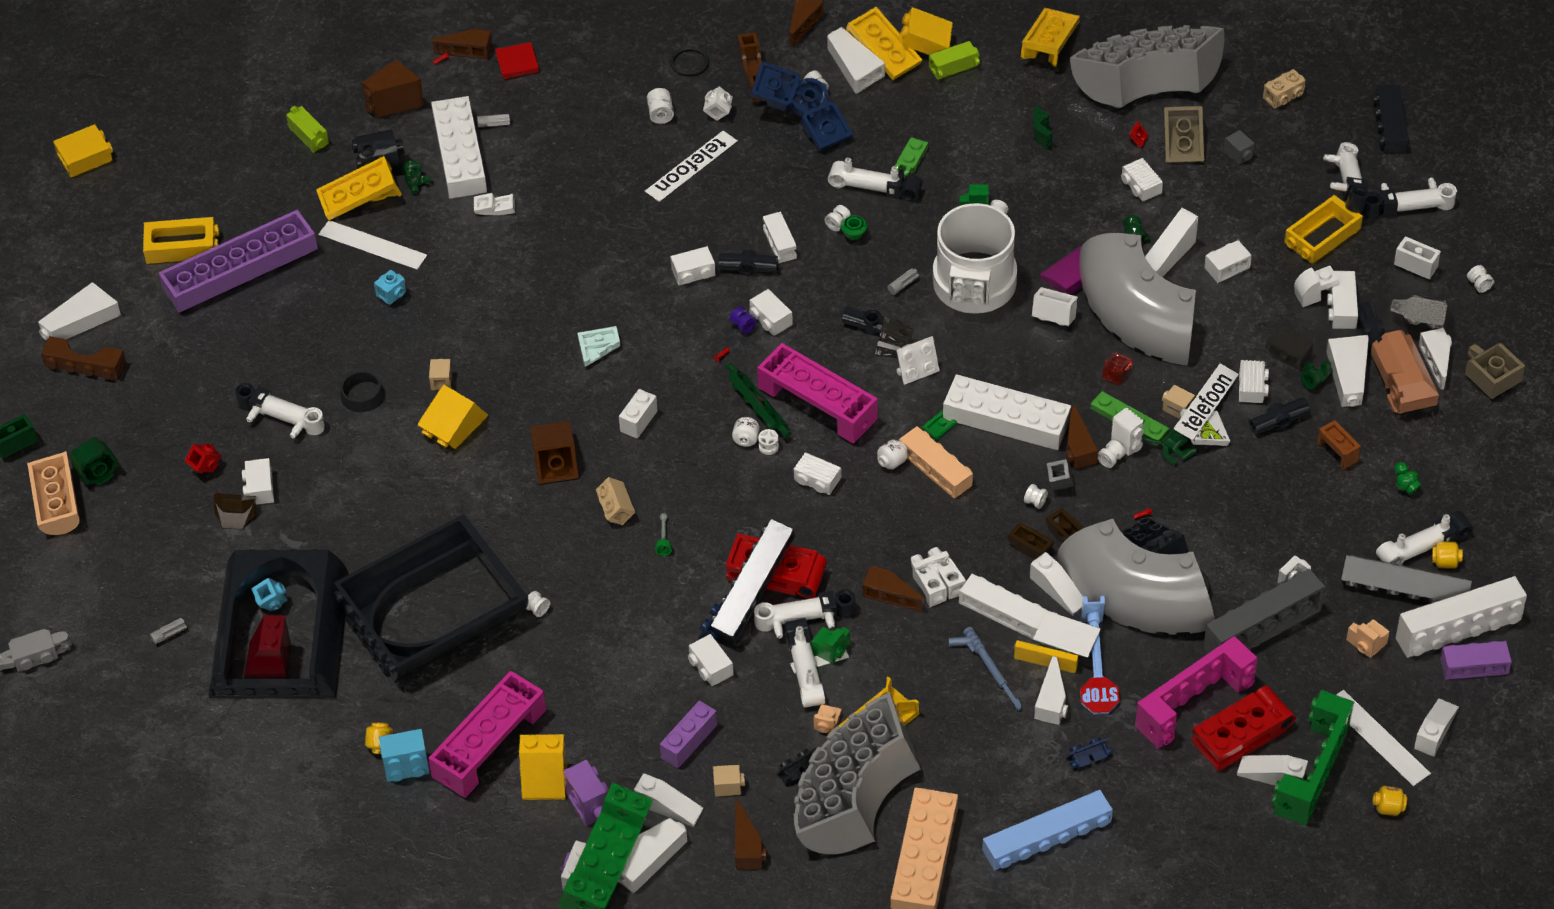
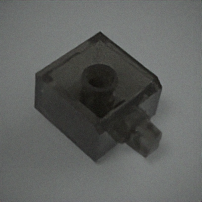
(1422, 309)

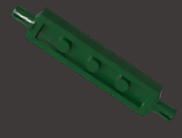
(757, 400)

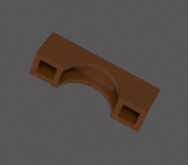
(750, 58)
(105, 363)

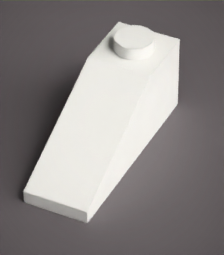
(1435, 348)
(1055, 581)
(1051, 700)
(1435, 727)
(1271, 768)
(668, 800)

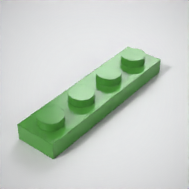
(1109, 407)

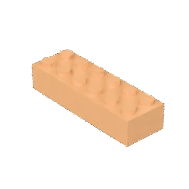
(924, 850)

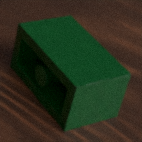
(16, 436)

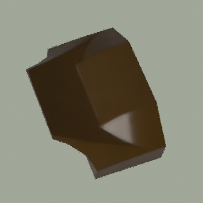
(234, 510)
(1062, 525)
(1029, 541)

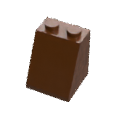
(392, 90)
(554, 452)

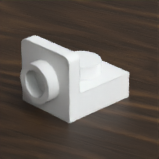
(1291, 568)

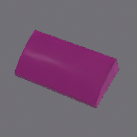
(1064, 274)

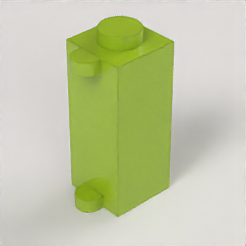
(953, 60)
(307, 129)

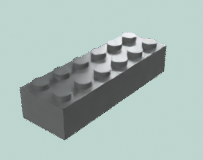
(1268, 613)

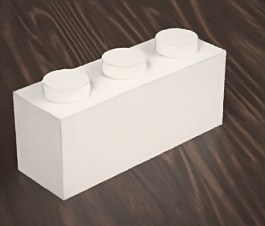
(1343, 301)

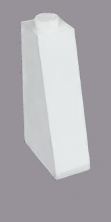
(855, 60)
(1173, 242)
(79, 313)
(1348, 363)
(651, 852)

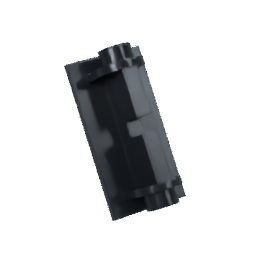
(791, 769)

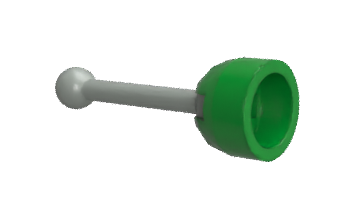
(660, 544)

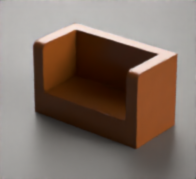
(1340, 442)

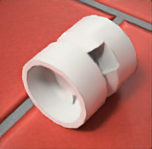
(660, 105)

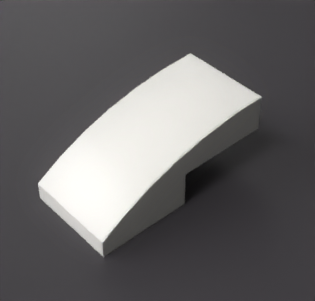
(489, 205)

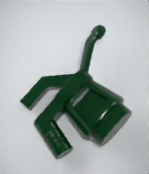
(1171, 445)

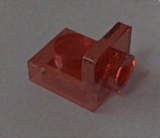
(1115, 367)

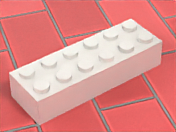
(459, 147)
(1007, 412)
(1461, 617)

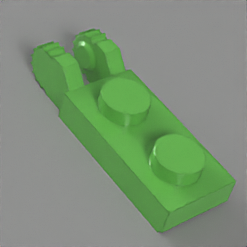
(911, 156)

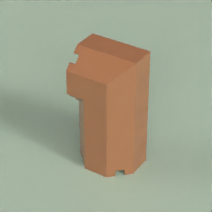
(1404, 373)

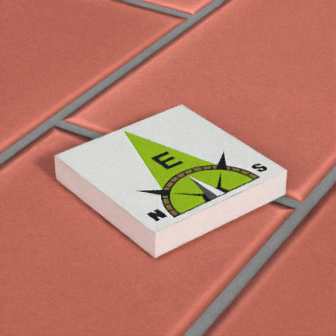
(1211, 432)

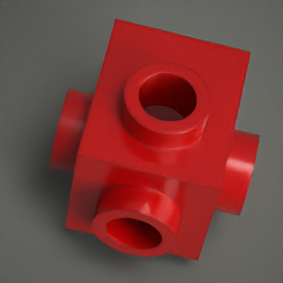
(203, 458)

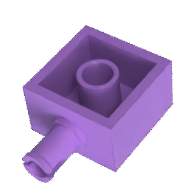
(585, 791)

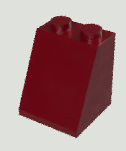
(269, 649)

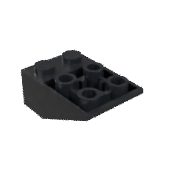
(1156, 537)

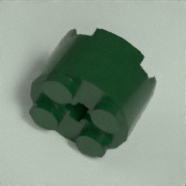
(94, 461)

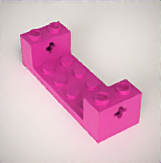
(820, 387)
(1156, 711)
(483, 730)

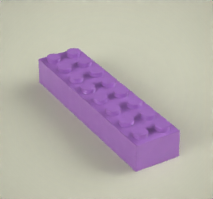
(238, 261)

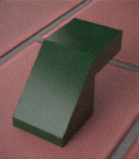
(1040, 128)

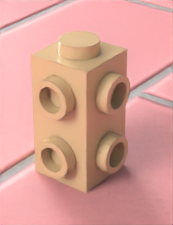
(1284, 88)
(615, 501)

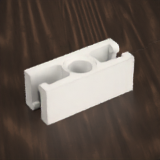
(779, 237)

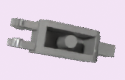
(34, 649)

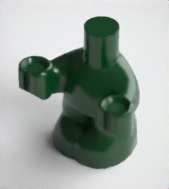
(413, 176)
(1133, 225)
(1312, 377)

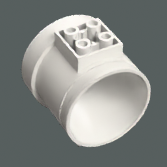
(975, 283)

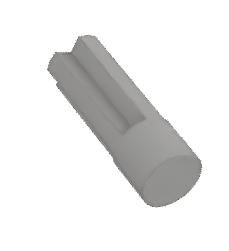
(493, 120)
(903, 281)
(168, 631)

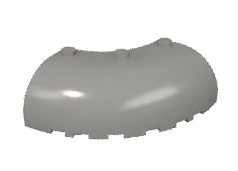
(1149, 63)
(1135, 298)
(1138, 585)
(852, 778)

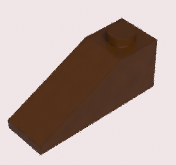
(804, 16)
(468, 43)
(1080, 447)
(888, 588)
(748, 843)

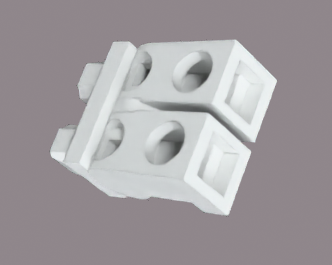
(937, 576)

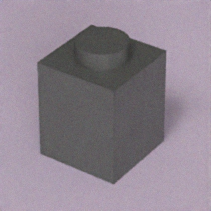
(1239, 147)
(1060, 474)

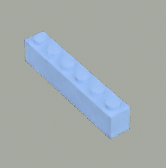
(1047, 830)

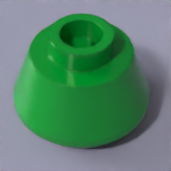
(854, 227)

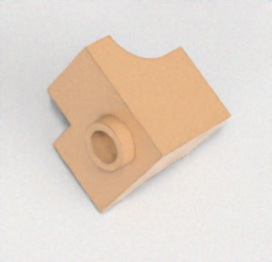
(1368, 637)

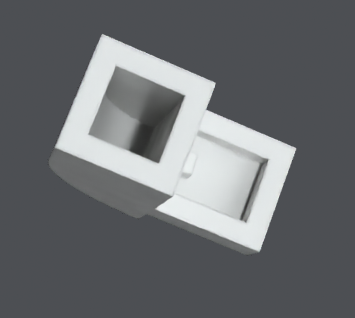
(1311, 283)

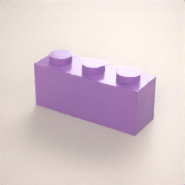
(1475, 660)
(688, 734)

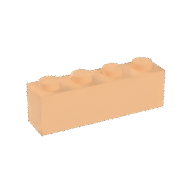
(937, 462)

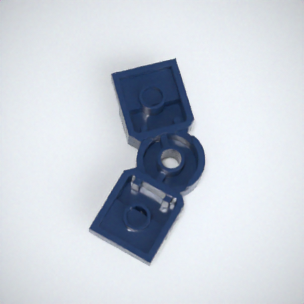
(785, 91)

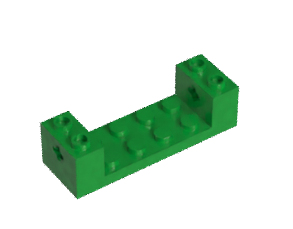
(1296, 797)
(606, 850)

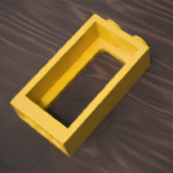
(1312, 221)
(178, 250)

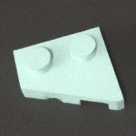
(597, 343)

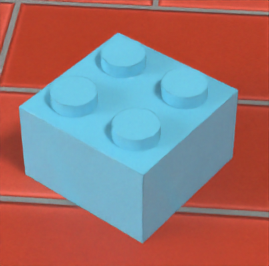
(404, 755)

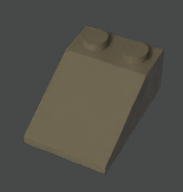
(1183, 134)

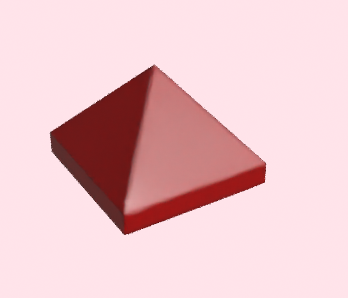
(1138, 135)

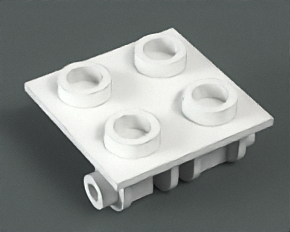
(917, 360)

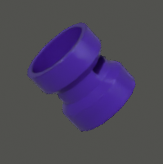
(743, 320)

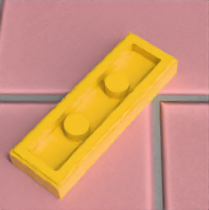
(1043, 656)

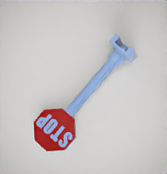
(1098, 693)

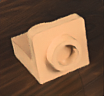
(827, 718)

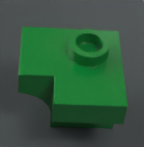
(976, 194)
(831, 644)

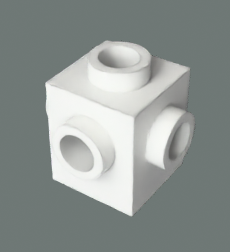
(717, 103)

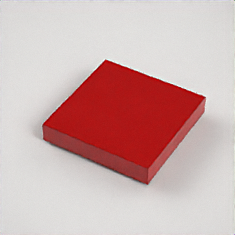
(517, 60)

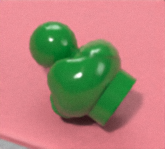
(1406, 479)

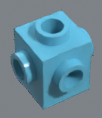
(390, 287)
(269, 594)

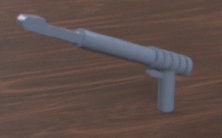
(977, 646)

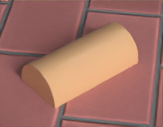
(54, 494)

